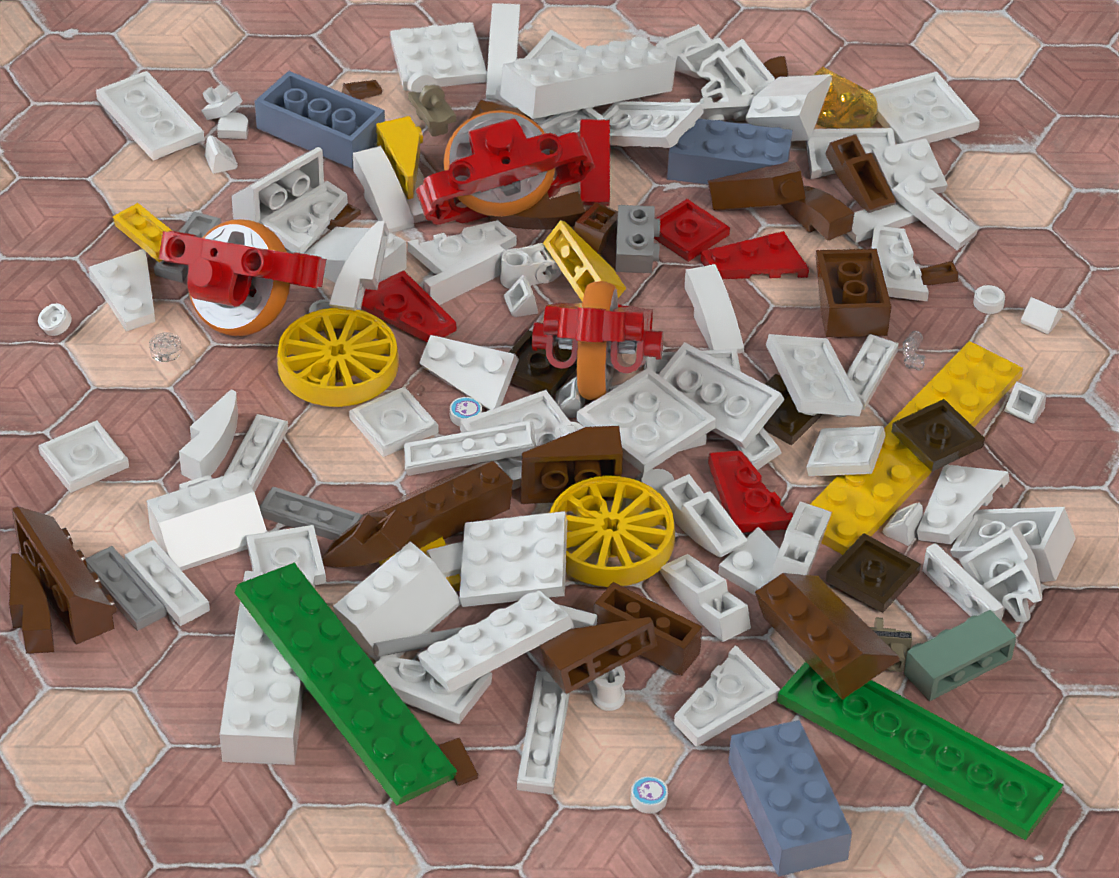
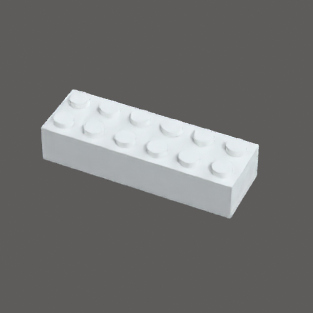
(587, 77)
(261, 697)

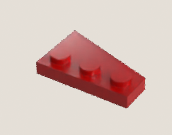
(761, 255)
(408, 307)
(745, 495)

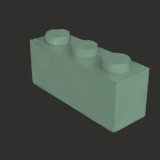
(959, 655)

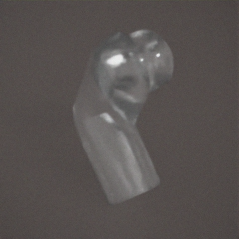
(910, 355)

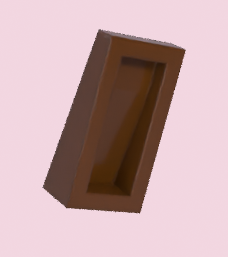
(362, 89)
(345, 216)
(939, 274)
(459, 758)

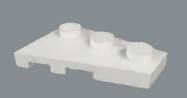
(449, 251)

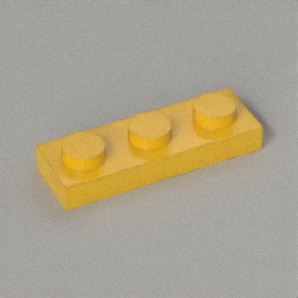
(142, 228)

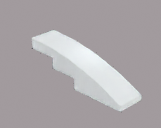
(502, 43)

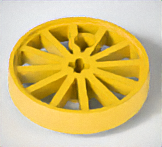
(337, 359)
(615, 531)

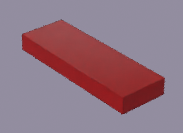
(597, 182)

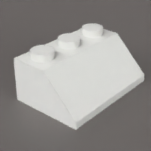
(279, 187)
(206, 520)
(397, 600)

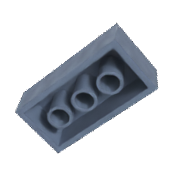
(318, 117)
(725, 149)
(789, 798)

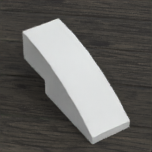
(382, 189)
(361, 269)
(713, 308)
(210, 438)
(702, 517)
(801, 541)
(707, 597)

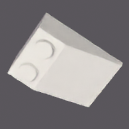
(790, 104)
(341, 241)
(1044, 529)

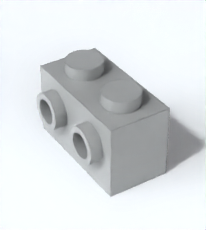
(636, 239)

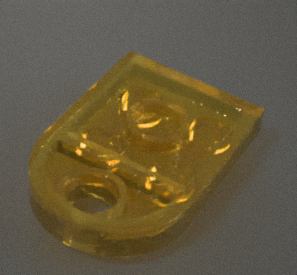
(844, 102)

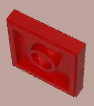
(690, 229)

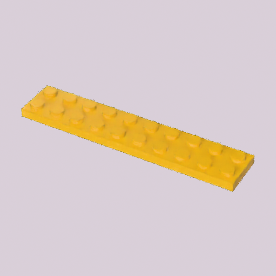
(863, 502)

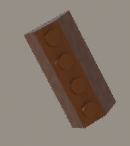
(451, 502)
(63, 575)
(824, 631)

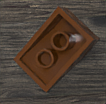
(852, 293)
(568, 460)

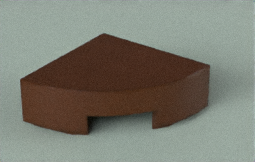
(777, 66)

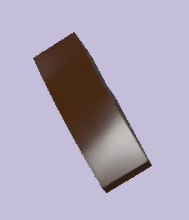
(859, 174)
(546, 213)
(821, 213)
(369, 541)
(29, 607)

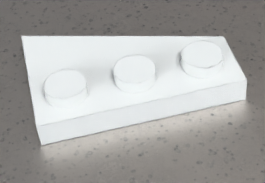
(726, 108)
(817, 145)
(306, 217)
(897, 264)
(126, 288)
(470, 369)
(955, 500)
(752, 563)
(423, 691)
(727, 698)

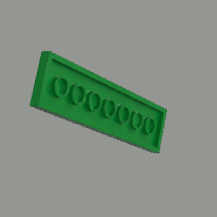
(346, 683)
(927, 750)

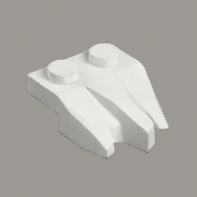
(690, 49)
(734, 72)
(1007, 572)

